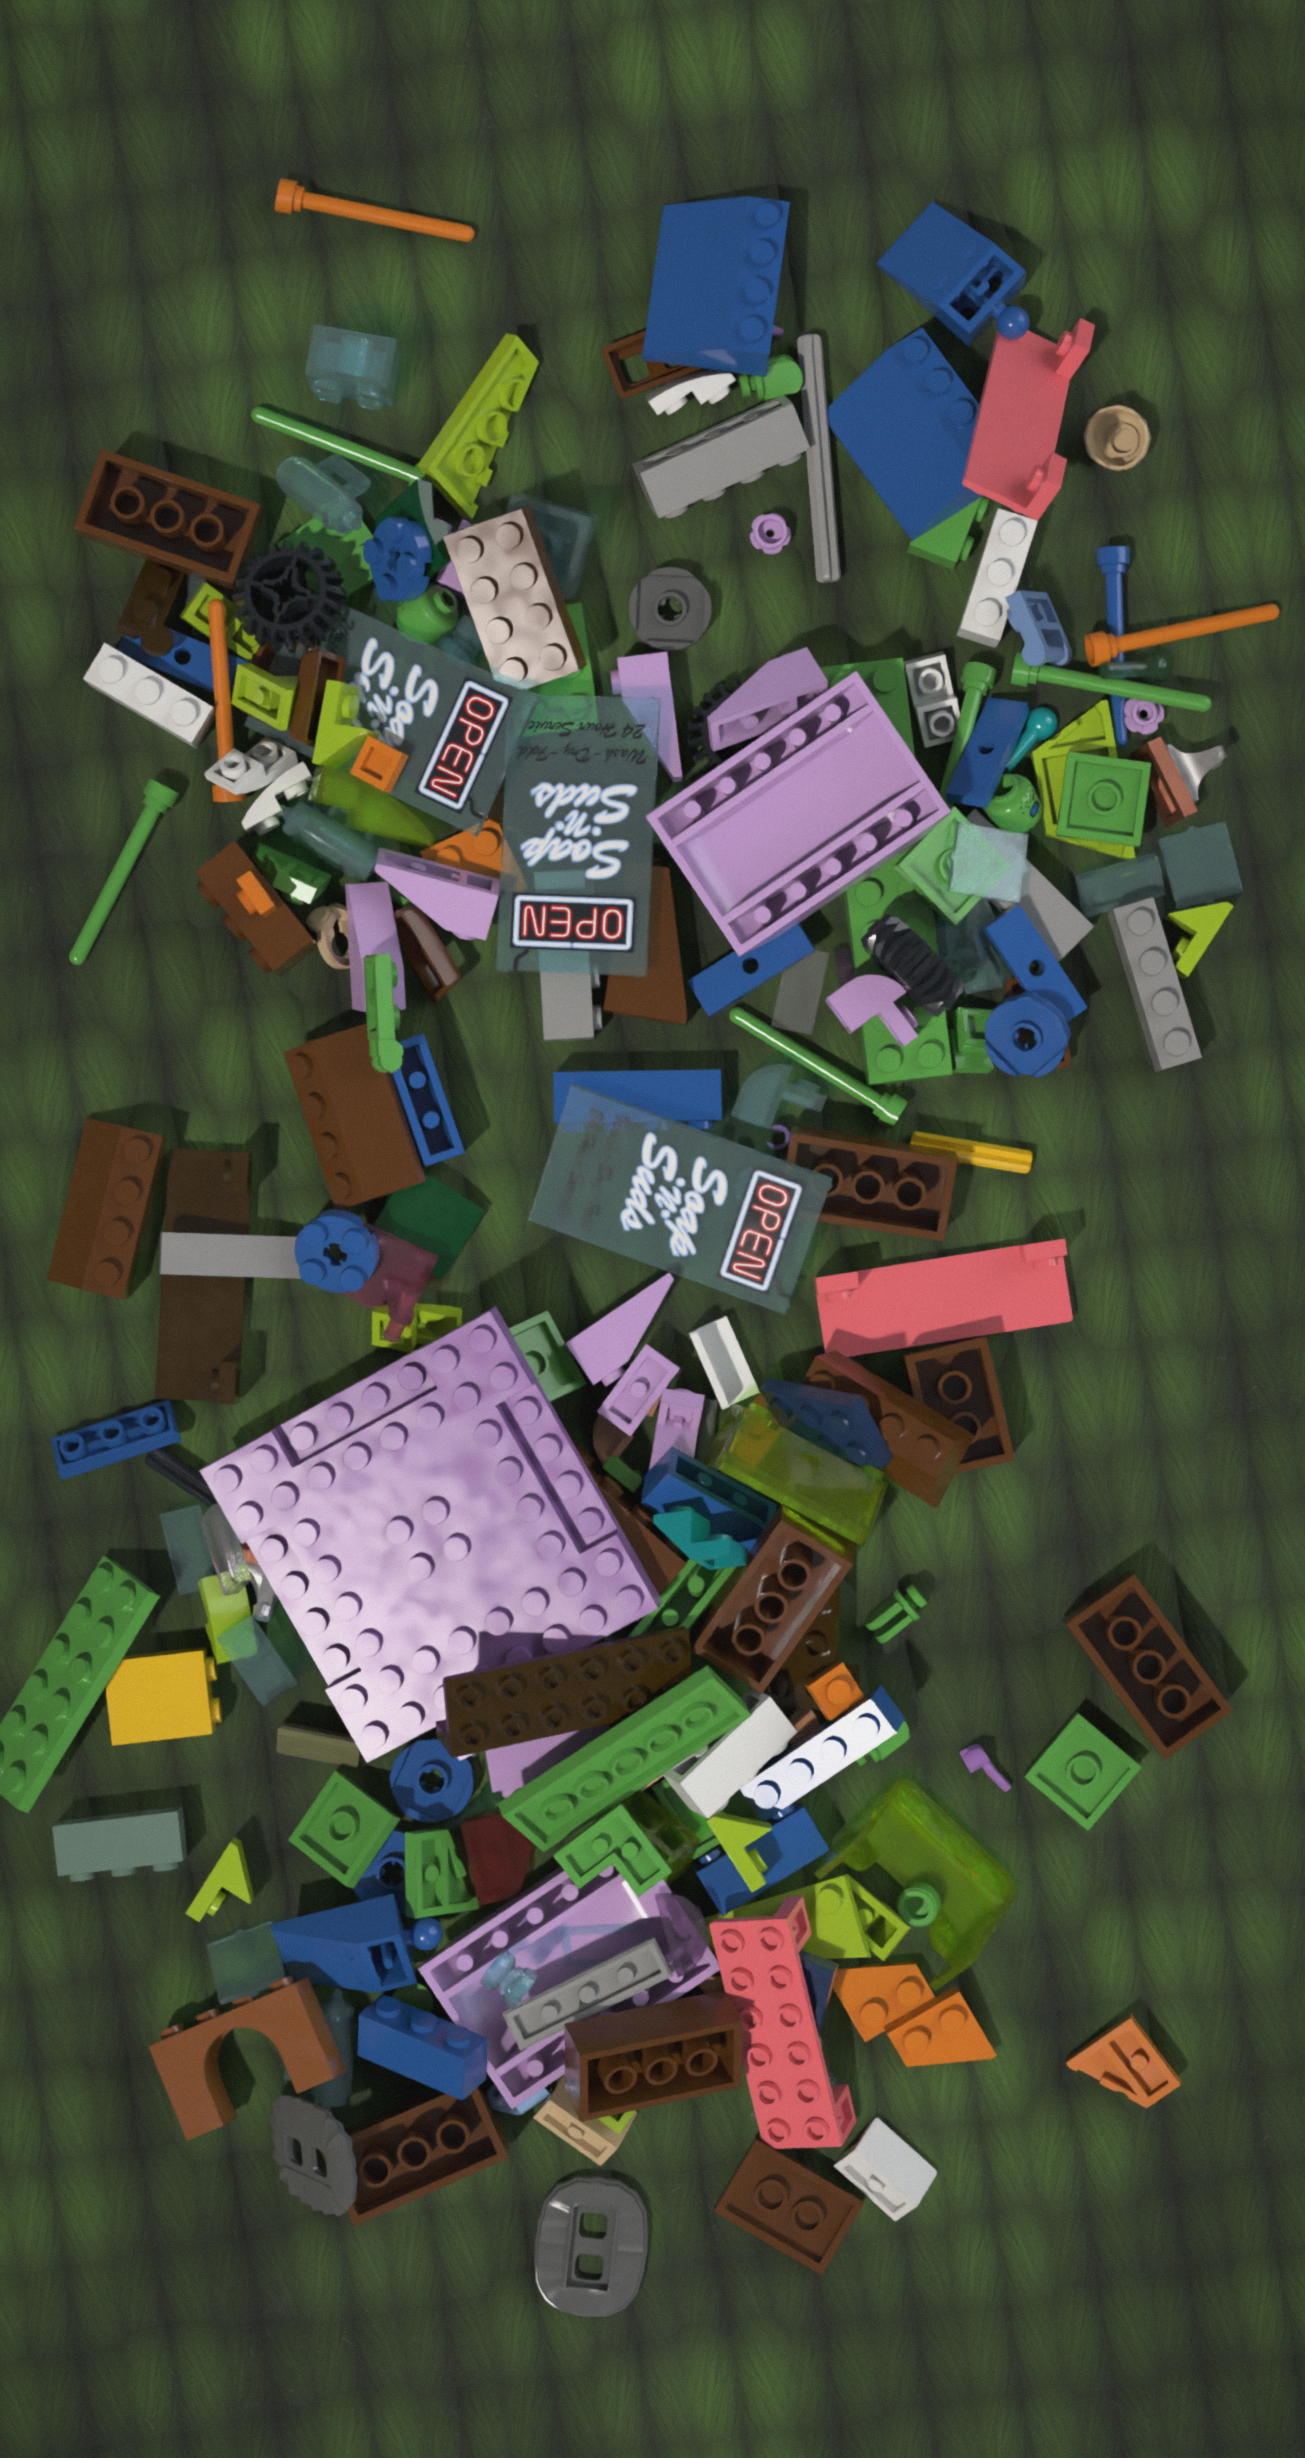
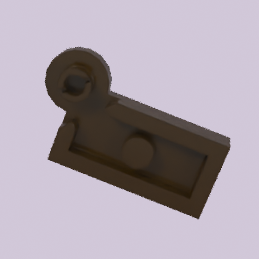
(151, 607)

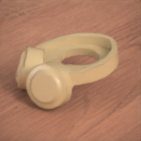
(322, 922)

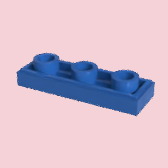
(195, 672)
(987, 752)
(1020, 945)
(730, 980)
(134, 1432)

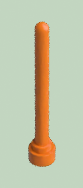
(293, 198)
(1104, 647)
(222, 692)

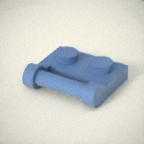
(1035, 618)

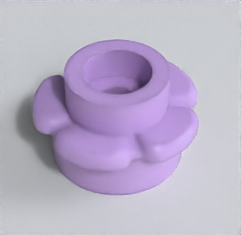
(772, 522)
(1136, 723)

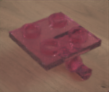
(396, 1280)

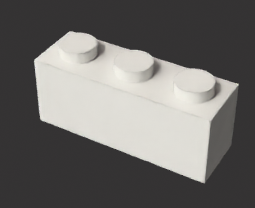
(996, 577)
(150, 695)
(734, 1759)

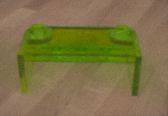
(797, 1473)
(925, 1845)

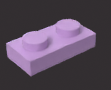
(638, 1389)

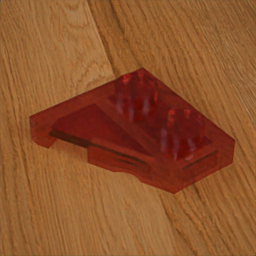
(496, 1857)

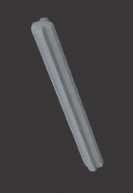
(819, 459)

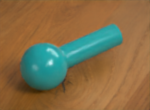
(1038, 726)

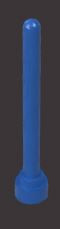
(1113, 564)

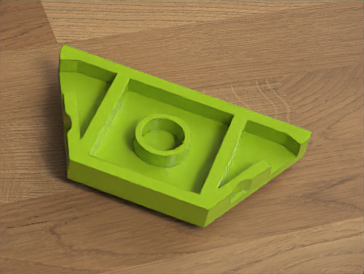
(1086, 735)

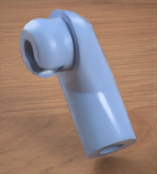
(499, 2103)

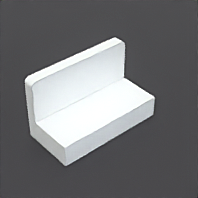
(723, 1362)
(887, 2170)

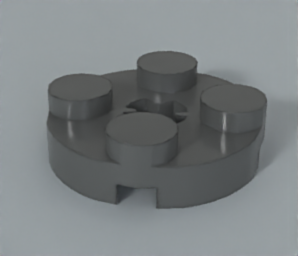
(652, 593)

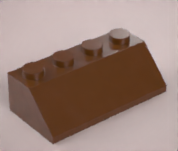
(354, 1119)
(107, 1209)
(921, 1440)

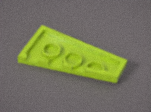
(467, 442)
(831, 1916)

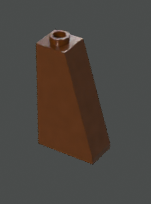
(661, 992)

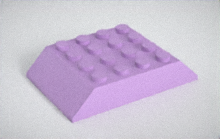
(799, 815)
(532, 1932)

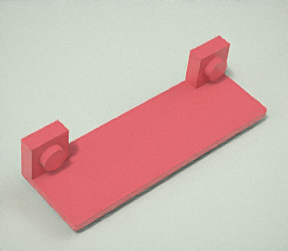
(1021, 419)
(944, 1298)
(779, 2029)

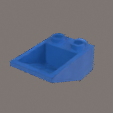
(950, 272)
(355, 1945)

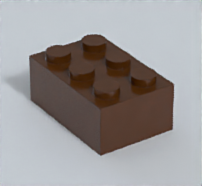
(278, 939)
(963, 1387)

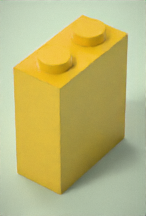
(163, 1696)

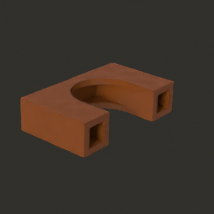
(190, 2056)

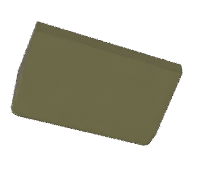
(317, 1744)

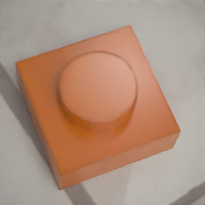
(379, 764)
(254, 895)
(834, 1690)

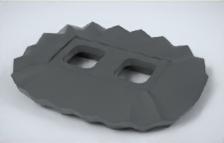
(314, 2129)
(560, 2242)

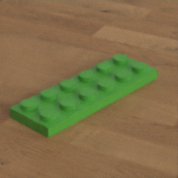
(70, 1679)
(624, 1759)

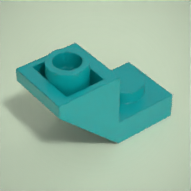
(693, 1537)

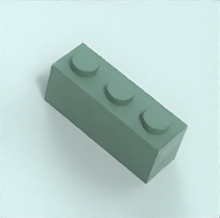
(120, 1843)

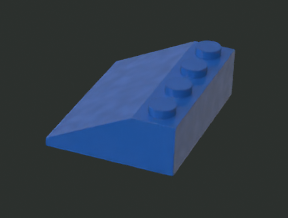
(716, 284)
(910, 432)

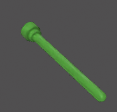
(338, 445)
(1024, 674)
(976, 681)
(157, 800)
(885, 1106)

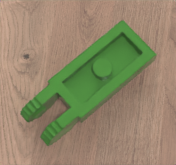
(381, 1013)

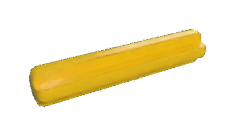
(978, 1152)

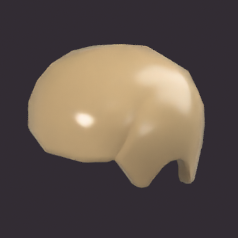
(1117, 437)

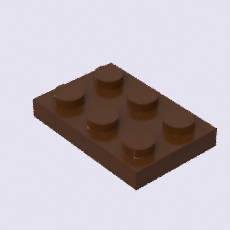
(788, 2205)

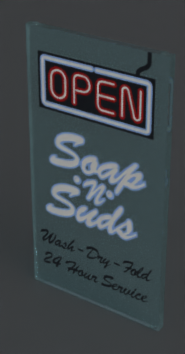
(428, 704)
(580, 838)
(679, 1198)

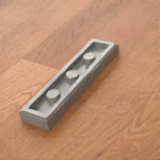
(228, 1255)
(587, 1993)

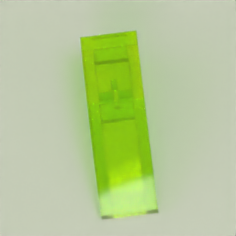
(367, 807)

